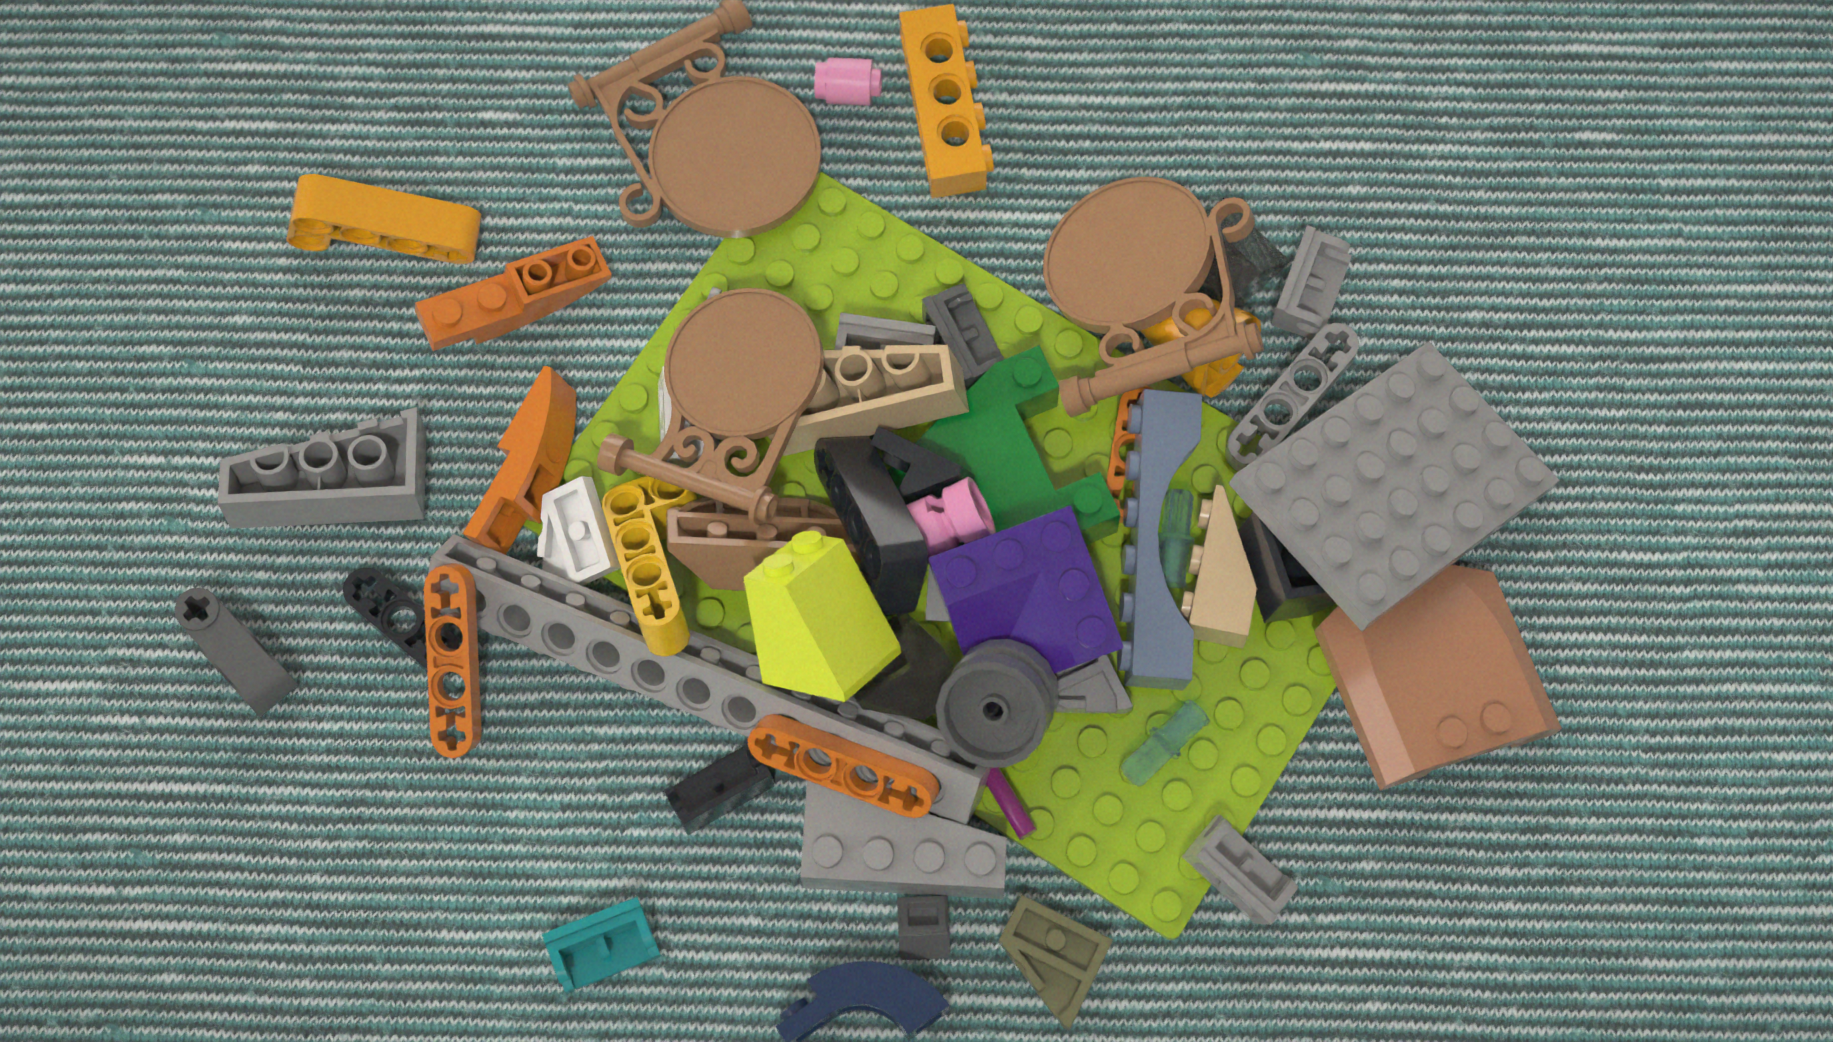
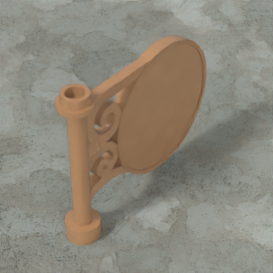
(735, 374)

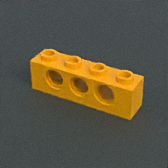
(947, 167)

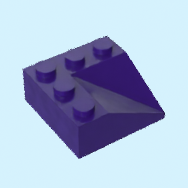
(1029, 588)

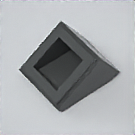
(923, 927)

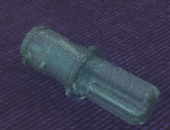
(1175, 536)
(1164, 743)

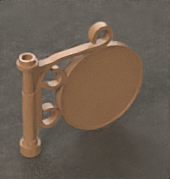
(724, 153)
(1133, 261)

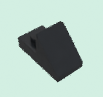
(924, 470)

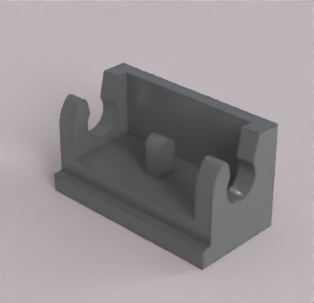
(963, 330)

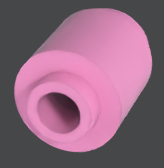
(847, 81)

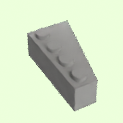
(331, 478)
(876, 850)

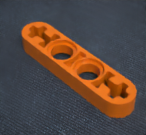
(444, 659)
(844, 758)

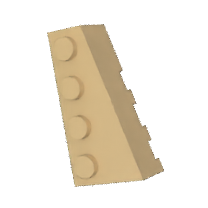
(880, 389)

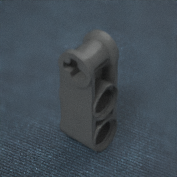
(234, 650)

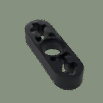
(367, 610)

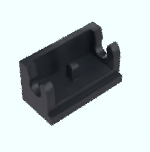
(718, 789)

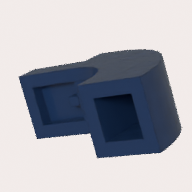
(865, 987)

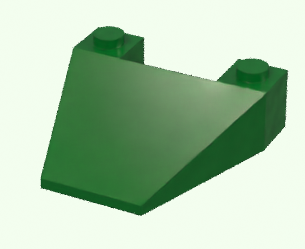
(1002, 456)

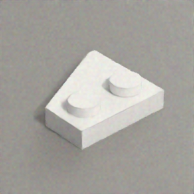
(576, 534)

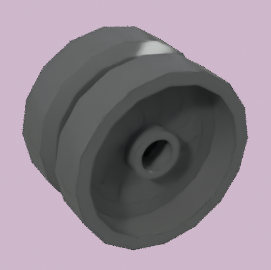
(997, 703)

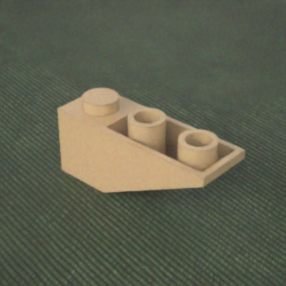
(1224, 583)

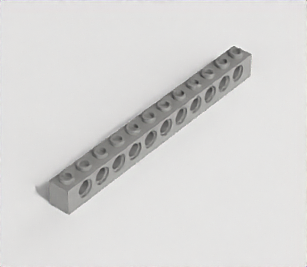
(702, 679)

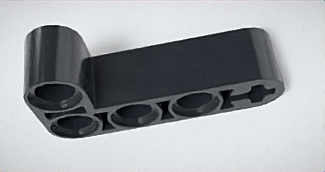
(875, 520)

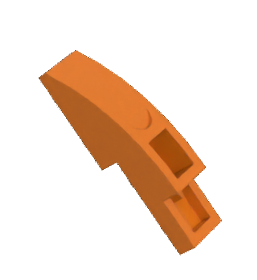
(515, 298)
(536, 458)

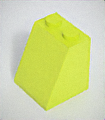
(817, 619)

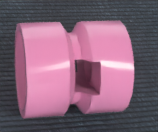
(953, 518)

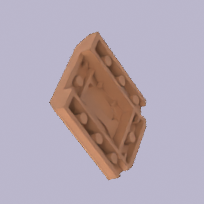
(1437, 678)

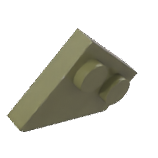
(1054, 956)

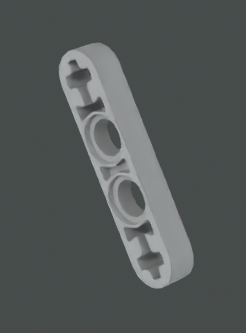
(1289, 395)

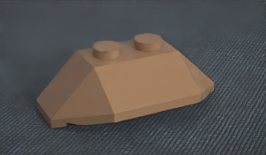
(725, 547)

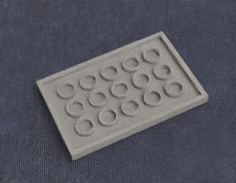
(1393, 484)

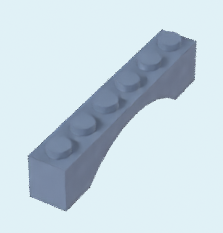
(1157, 636)

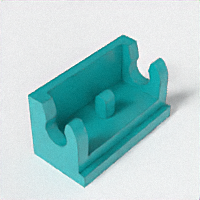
(601, 945)

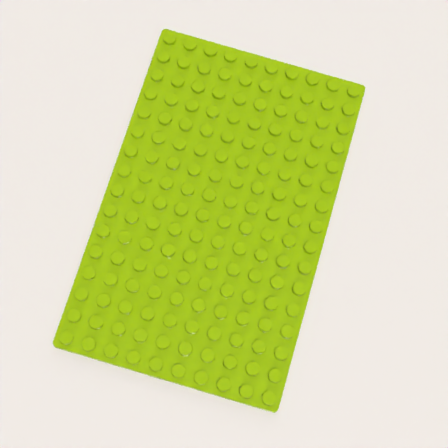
(1087, 814)

